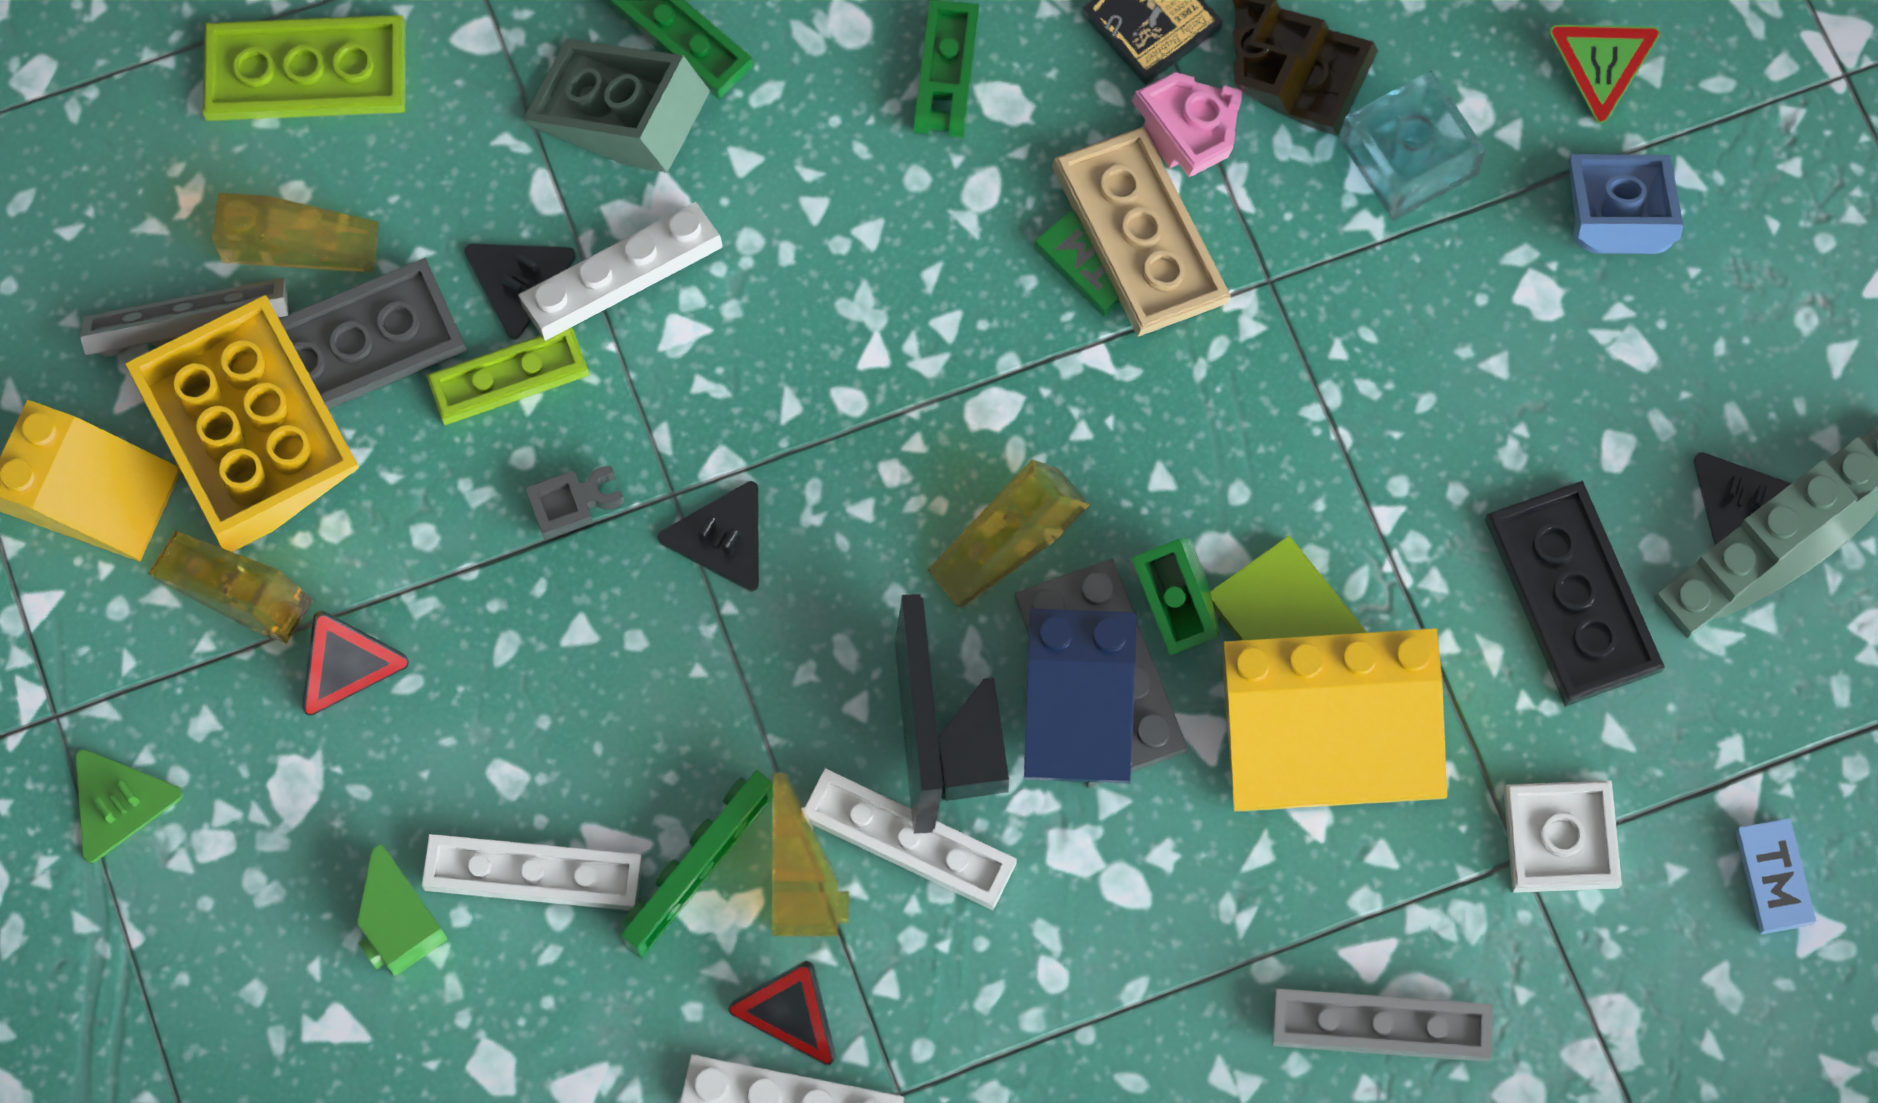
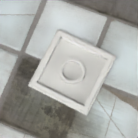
(1562, 836)

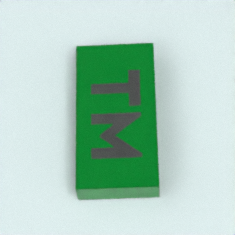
(1074, 257)

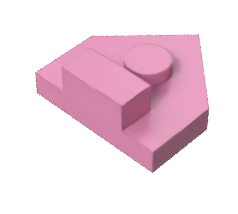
(1189, 121)

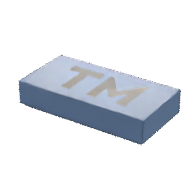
(1775, 876)

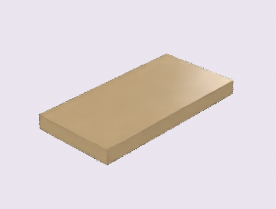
(1141, 231)

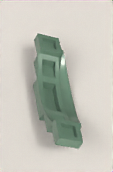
(1780, 538)

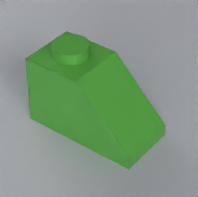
(394, 917)

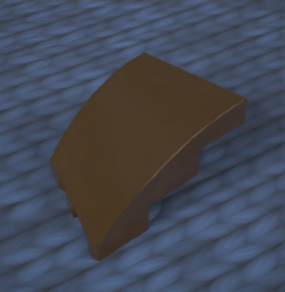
(1298, 64)

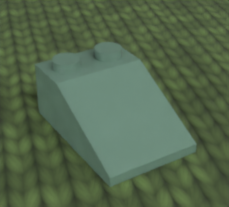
(619, 102)

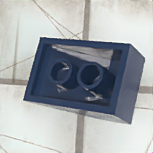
(1080, 695)

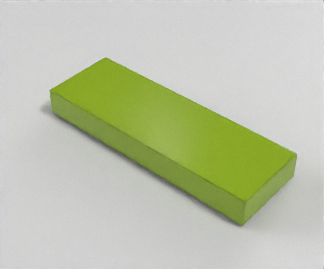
(507, 375)

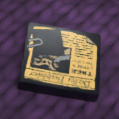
(1152, 32)

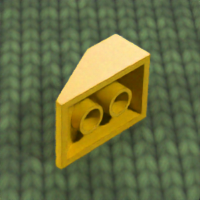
(83, 481)

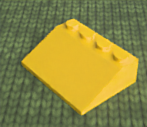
(243, 422)
(1335, 719)

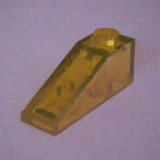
(291, 234)
(1009, 532)
(232, 586)
(803, 878)

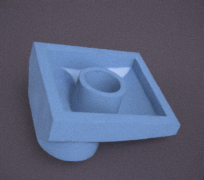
(1624, 203)

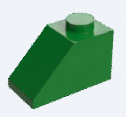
(1178, 594)

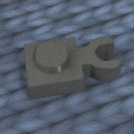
(565, 504)

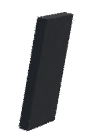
(1574, 593)
(918, 714)

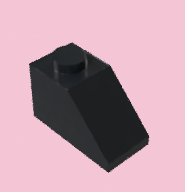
(974, 748)

